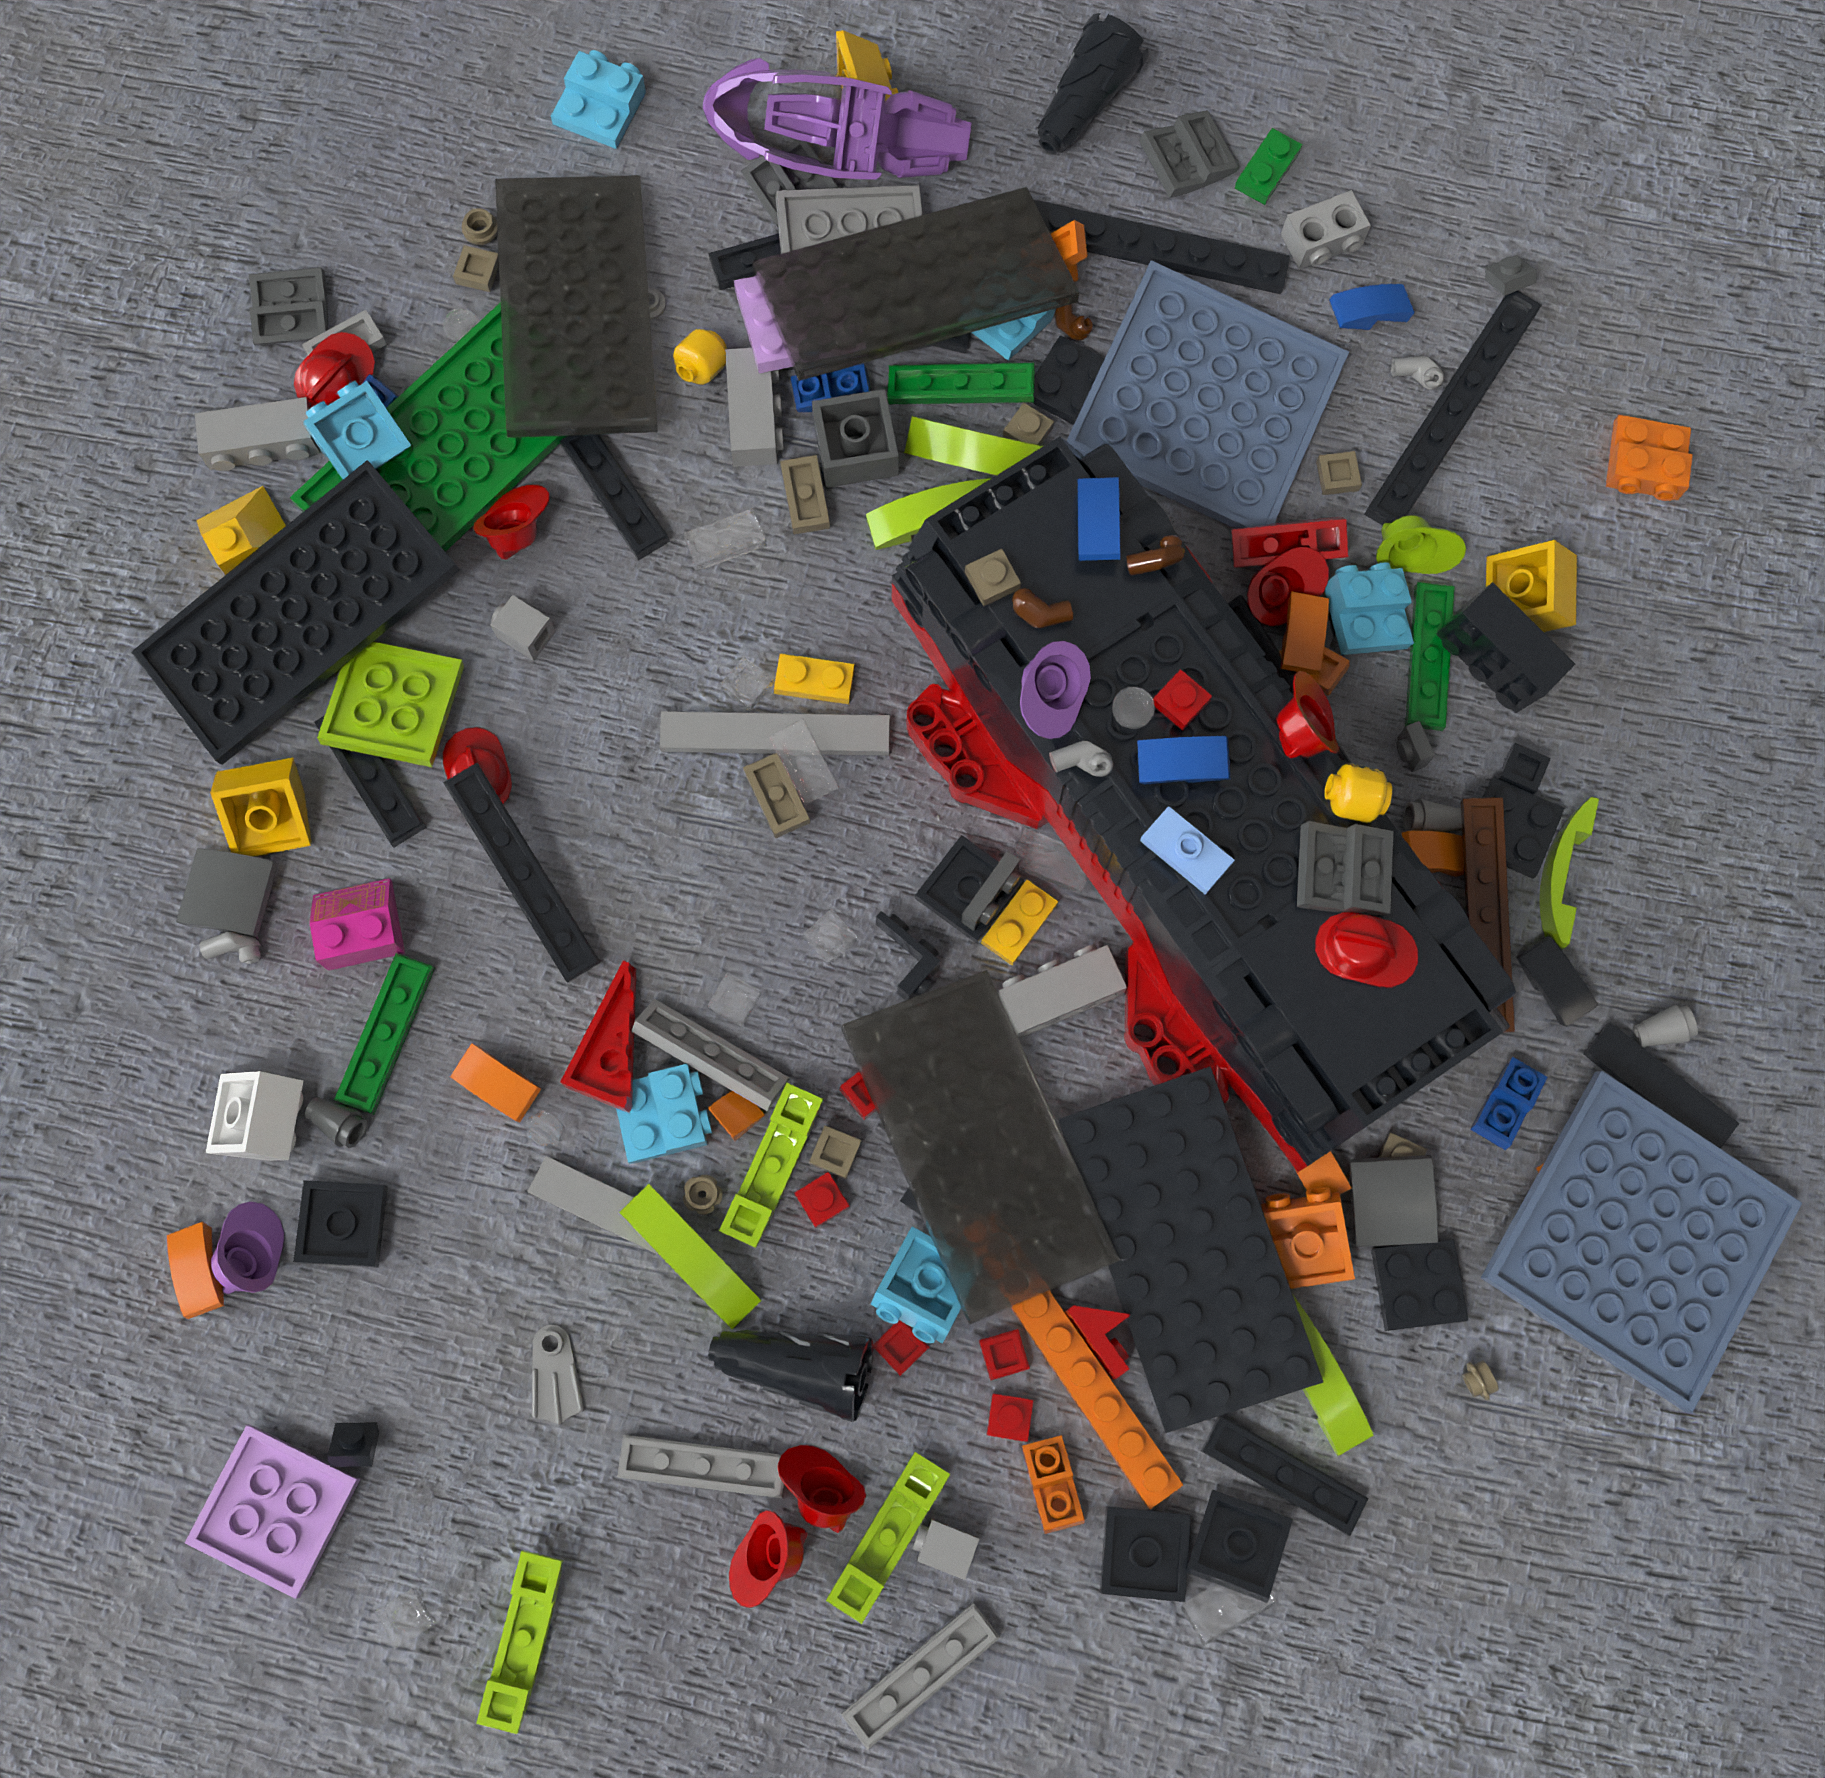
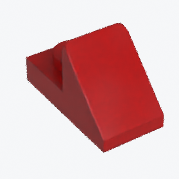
(1092, 1326)

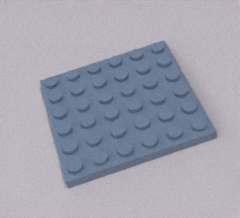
(1208, 399)
(1642, 1241)

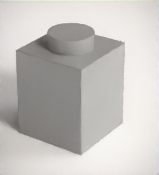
(522, 627)
(945, 1548)

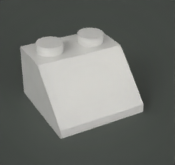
(255, 1116)

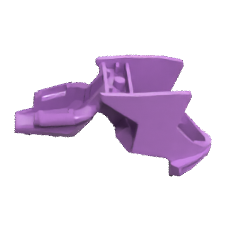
(904, 134)

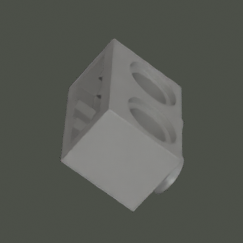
(1322, 224)

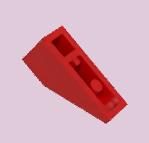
(1266, 542)

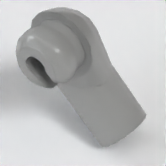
(1420, 368)
(1083, 755)
(245, 945)

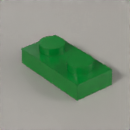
(1268, 166)

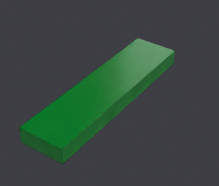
(961, 383)
(1428, 658)
(384, 1034)

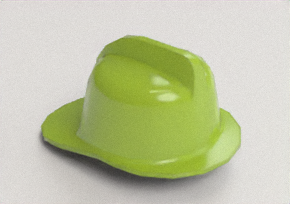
(1418, 547)

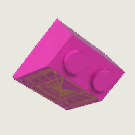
(355, 925)

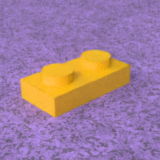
(814, 679)
(1019, 922)

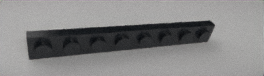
(1173, 249)

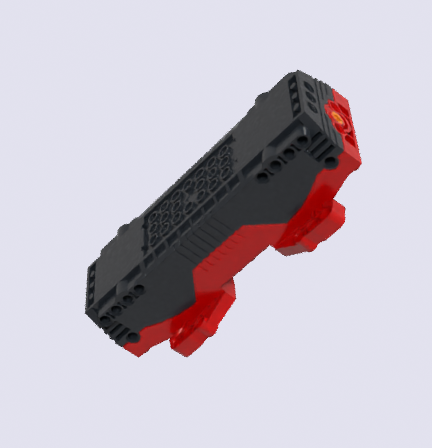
(1216, 973)

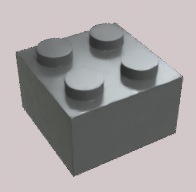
(855, 438)

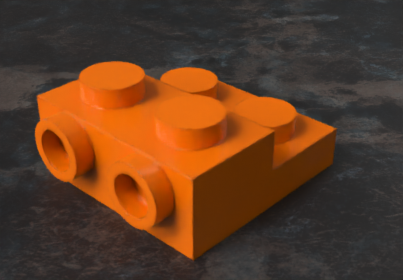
(1649, 458)
(1310, 1237)

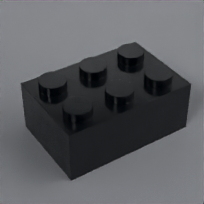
(1505, 649)

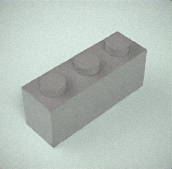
(752, 410)
(254, 434)
(1062, 990)

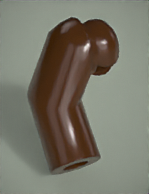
(1071, 325)
(1157, 559)
(1037, 612)

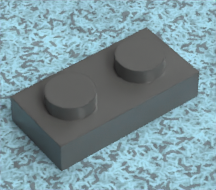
(983, 905)

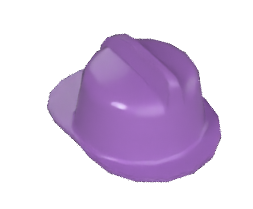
(1054, 689)
(248, 1249)

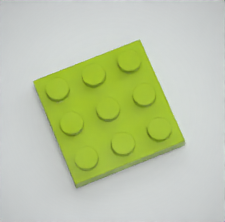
(392, 703)

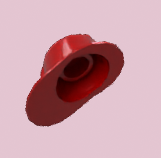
(332, 366)
(512, 520)
(1293, 571)
(1307, 720)
(479, 747)
(1366, 949)
(821, 1485)
(765, 1557)

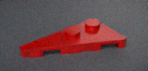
(606, 1053)

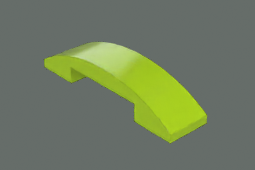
(964, 446)
(900, 519)
(1556, 917)
(772, 1165)
(690, 1256)
(1334, 1399)
(887, 1537)
(521, 1642)

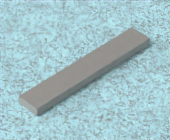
(751, 731)

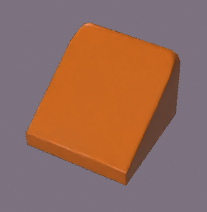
(735, 1114)

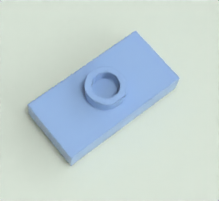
(1187, 850)

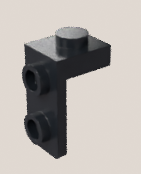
(920, 978)

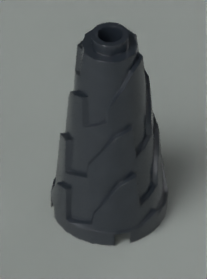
(1096, 71)
(816, 1370)

